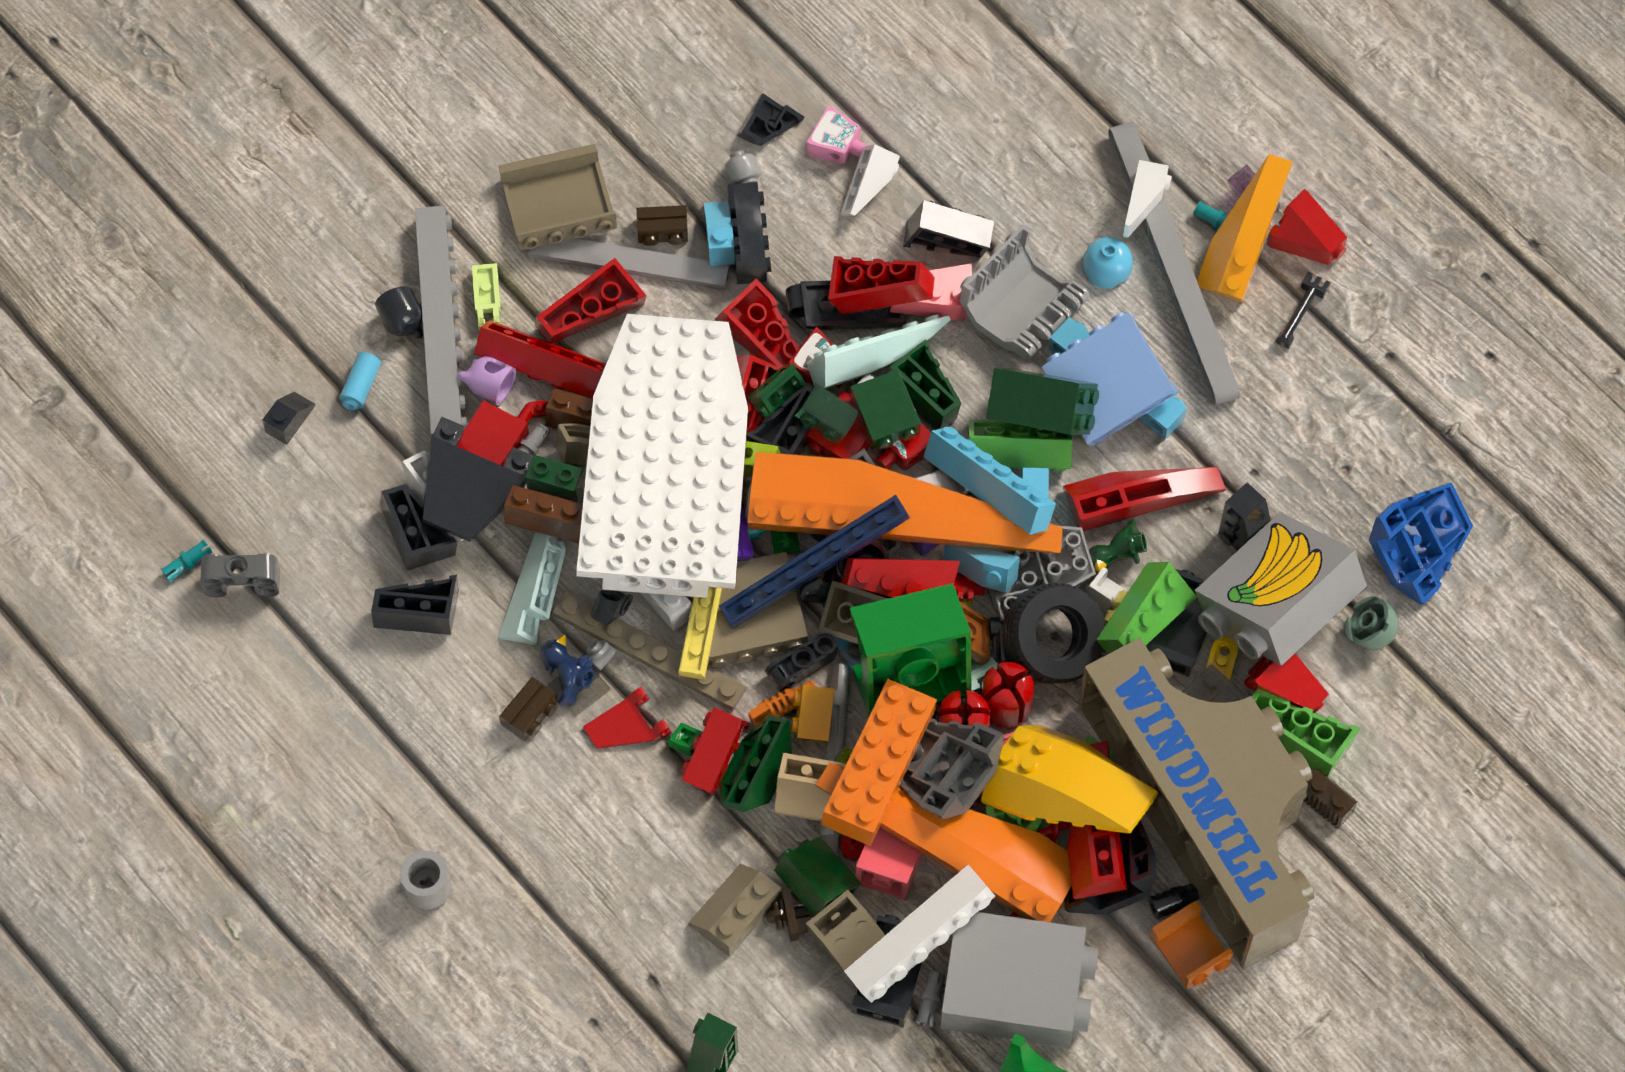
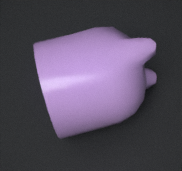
(489, 379)

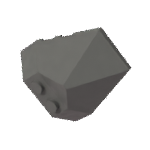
(952, 767)

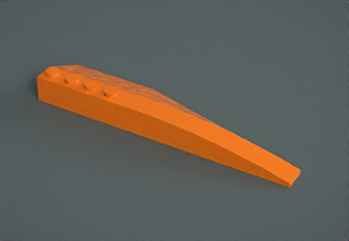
(830, 493)

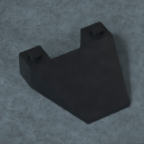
(466, 489)

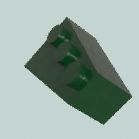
(927, 386)
(713, 1045)

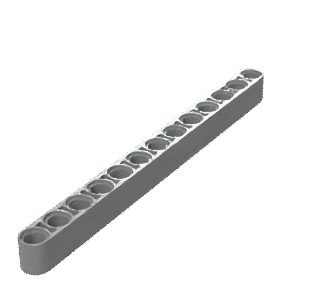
(1178, 275)

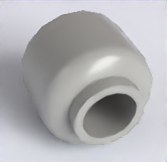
(742, 168)

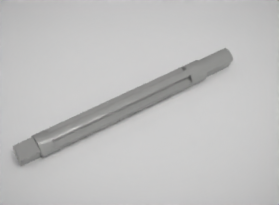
(836, 741)

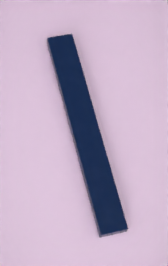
(814, 561)

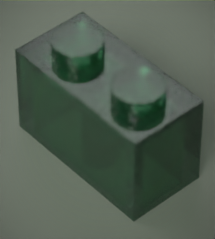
(827, 414)

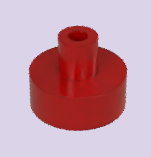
(851, 848)

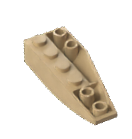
(796, 787)

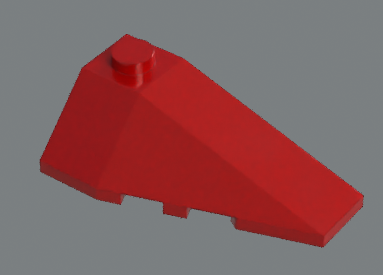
(759, 325)

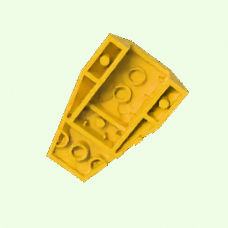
(1066, 781)

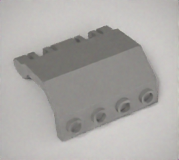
(1018, 296)

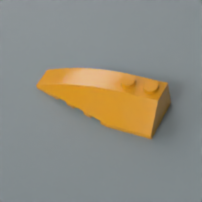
(1243, 233)

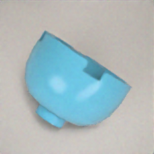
(1107, 262)

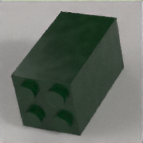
(1042, 401)

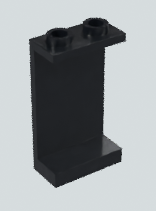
(1183, 635)
(896, 1001)

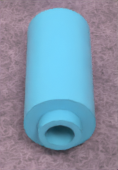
(359, 381)

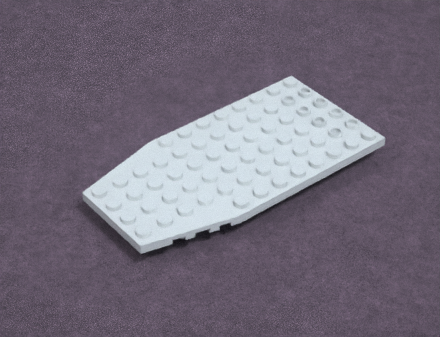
(665, 460)

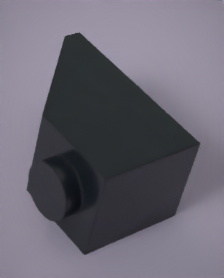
(287, 416)

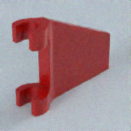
(625, 724)

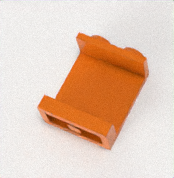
(1190, 946)

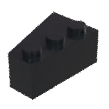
(783, 427)
(1243, 516)

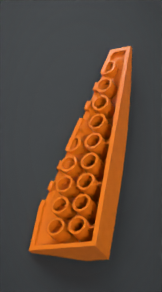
(1014, 862)

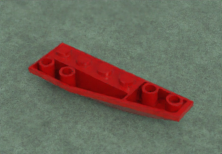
(1135, 493)
(1095, 855)

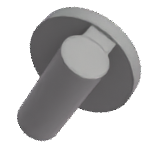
(600, 653)

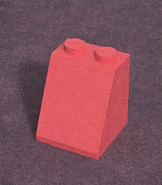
(888, 865)

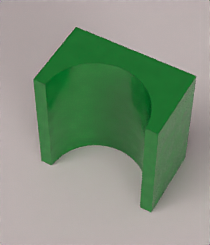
(915, 642)

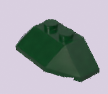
(756, 765)

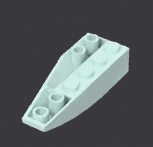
(865, 355)

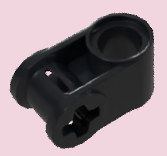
(610, 606)

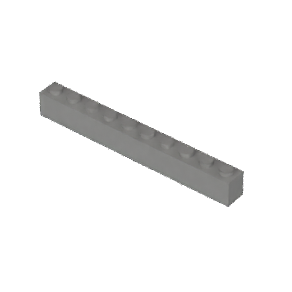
(439, 315)

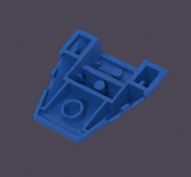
(1419, 539)

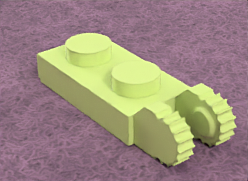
(486, 292)

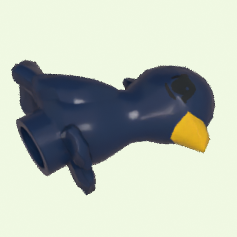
(572, 671)

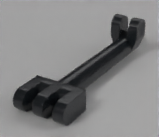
(1312, 289)

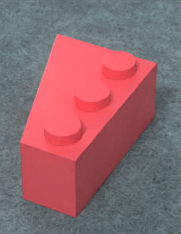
(945, 295)

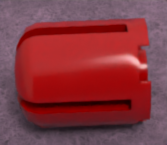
(1009, 694)
(975, 709)

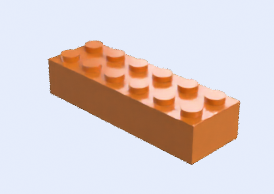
(878, 762)

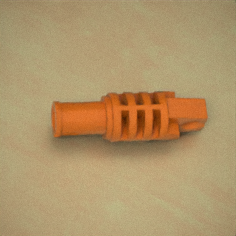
(775, 706)

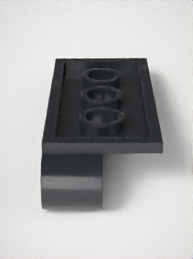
(806, 299)

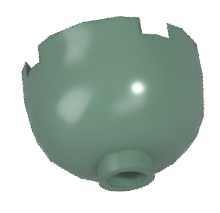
(1372, 623)

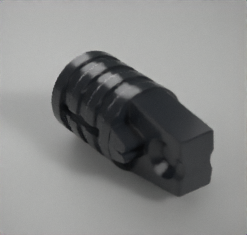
(1172, 900)

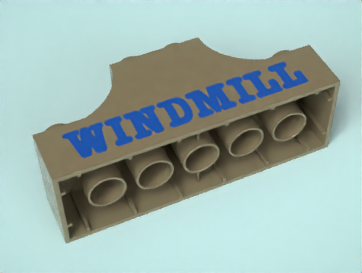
(1220, 792)

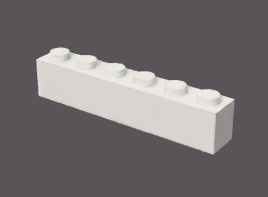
(919, 934)

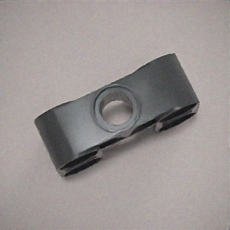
(259, 571)

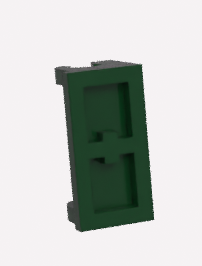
(776, 390)

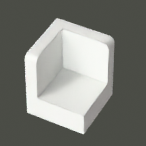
(1104, 590)

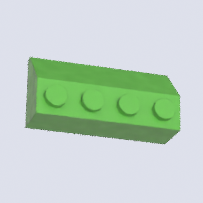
(1022, 445)

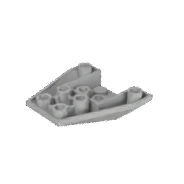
(1039, 568)

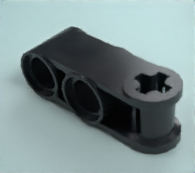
(788, 672)

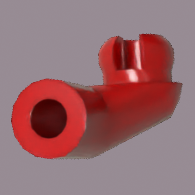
(533, 410)

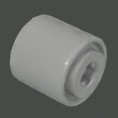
(420, 869)

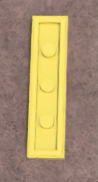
(700, 634)

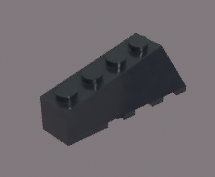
(748, 232)

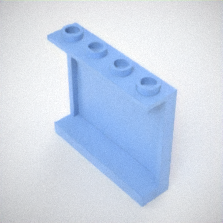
(1124, 369)

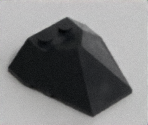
(1139, 874)

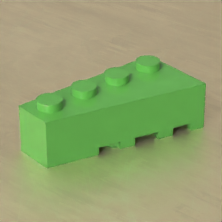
(1148, 606)
(1317, 738)

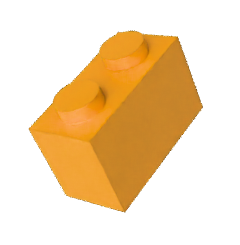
(813, 713)

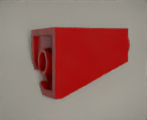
(1308, 231)
(1290, 681)

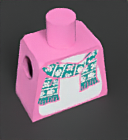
(835, 138)

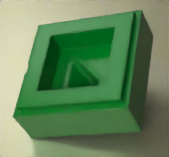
(683, 739)

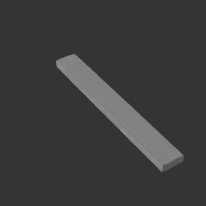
(635, 261)

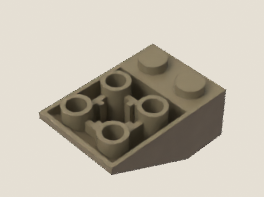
(844, 930)

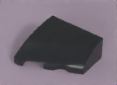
(767, 121)

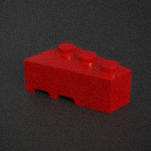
(753, 374)
(713, 750)

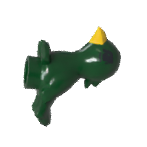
(1124, 546)

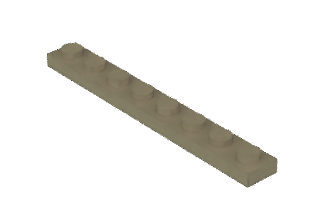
(647, 651)

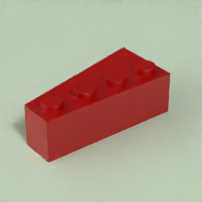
(876, 284)
(593, 301)
(898, 576)

